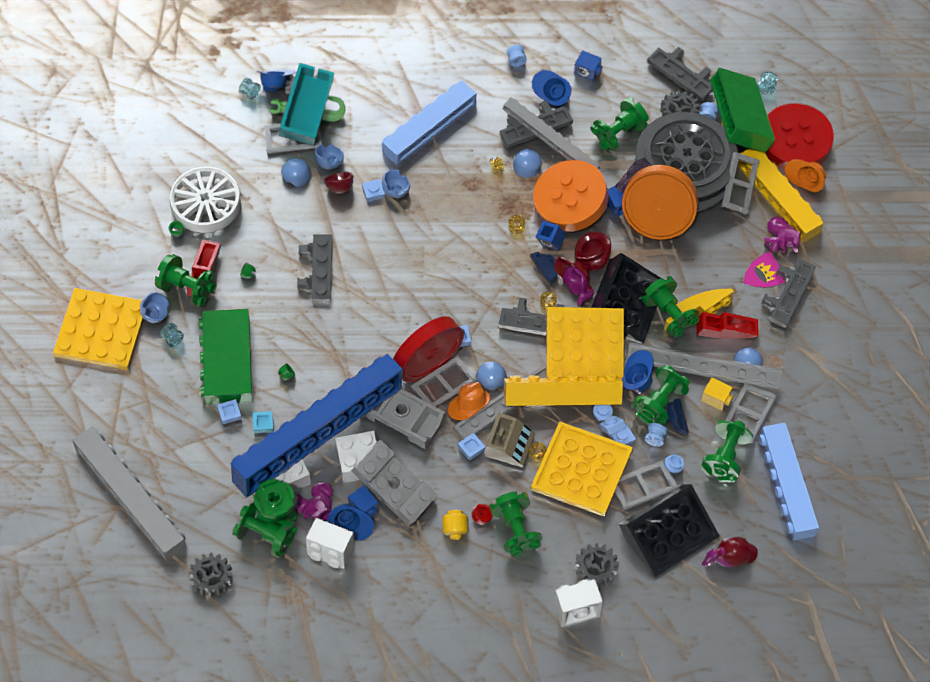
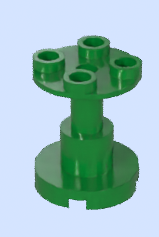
(631, 116)
(173, 274)
(661, 294)
(652, 408)
(722, 462)
(275, 502)
(511, 507)
(273, 533)

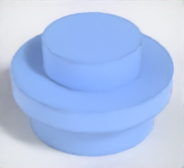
(601, 412)
(674, 463)

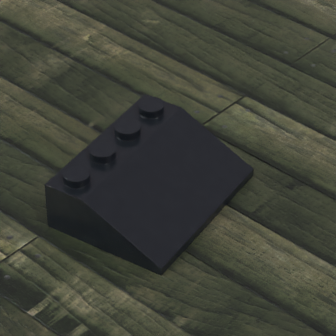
(623, 288)
(669, 529)

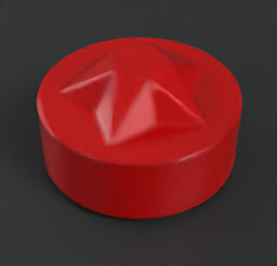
(481, 514)

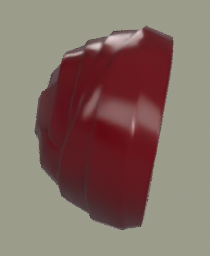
(339, 182)

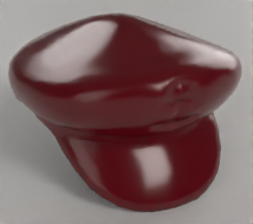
(593, 250)

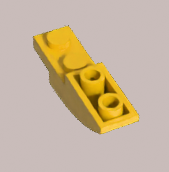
(706, 301)

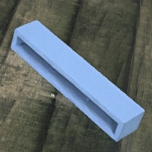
(428, 122)
(789, 481)

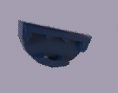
(545, 265)
(677, 416)

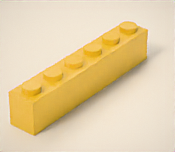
(782, 195)
(562, 391)

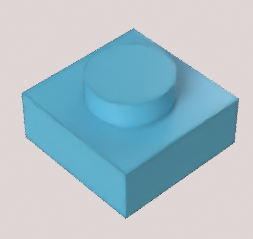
(263, 422)

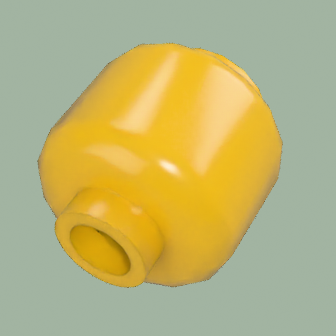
(455, 524)

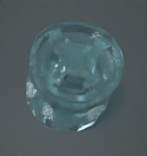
(764, 85)
(249, 88)
(171, 334)

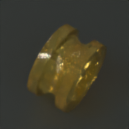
(497, 164)
(516, 229)
(544, 296)
(537, 445)

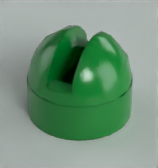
(176, 225)
(246, 271)
(286, 372)

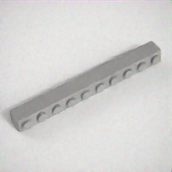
(545, 132)

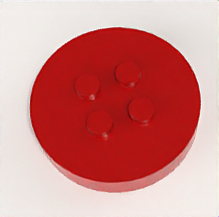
(799, 134)
(428, 348)

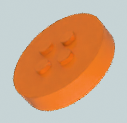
(571, 195)
(660, 202)

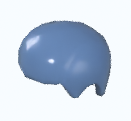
(329, 157)
(527, 163)
(296, 172)
(395, 184)
(154, 307)
(749, 355)
(491, 375)

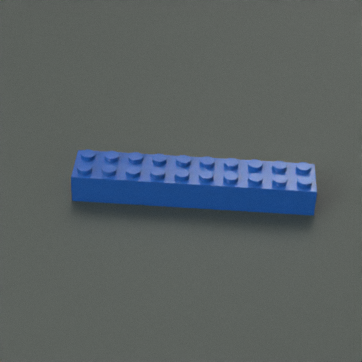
(316, 425)

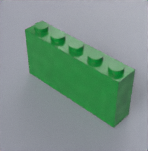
(742, 110)
(225, 356)

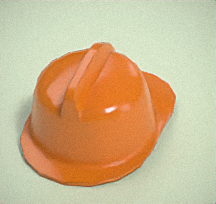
(806, 175)
(468, 402)

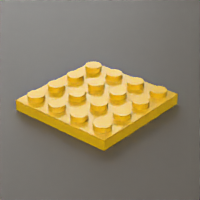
(100, 329)
(584, 341)
(581, 469)

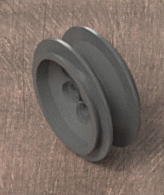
(689, 140)

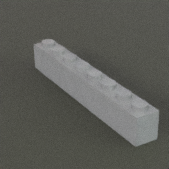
(129, 493)

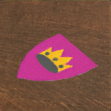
(763, 272)

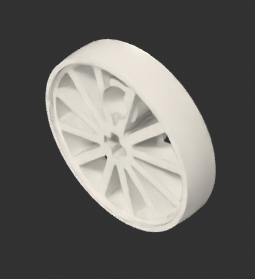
(205, 200)

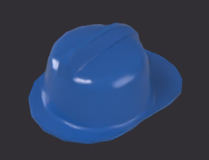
(274, 79)
(551, 87)
(637, 371)
(353, 520)

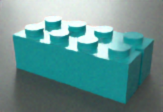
(306, 104)

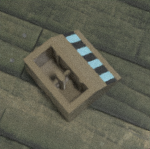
(509, 440)

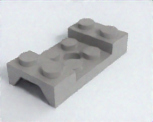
(419, 421)
(408, 498)

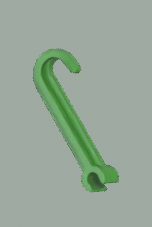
(329, 115)

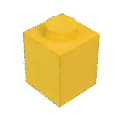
(717, 394)

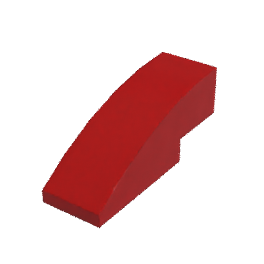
(205, 260)
(727, 326)

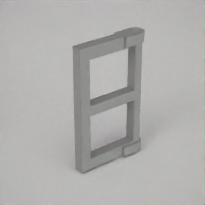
(293, 147)
(755, 162)
(437, 374)
(760, 417)
(649, 496)

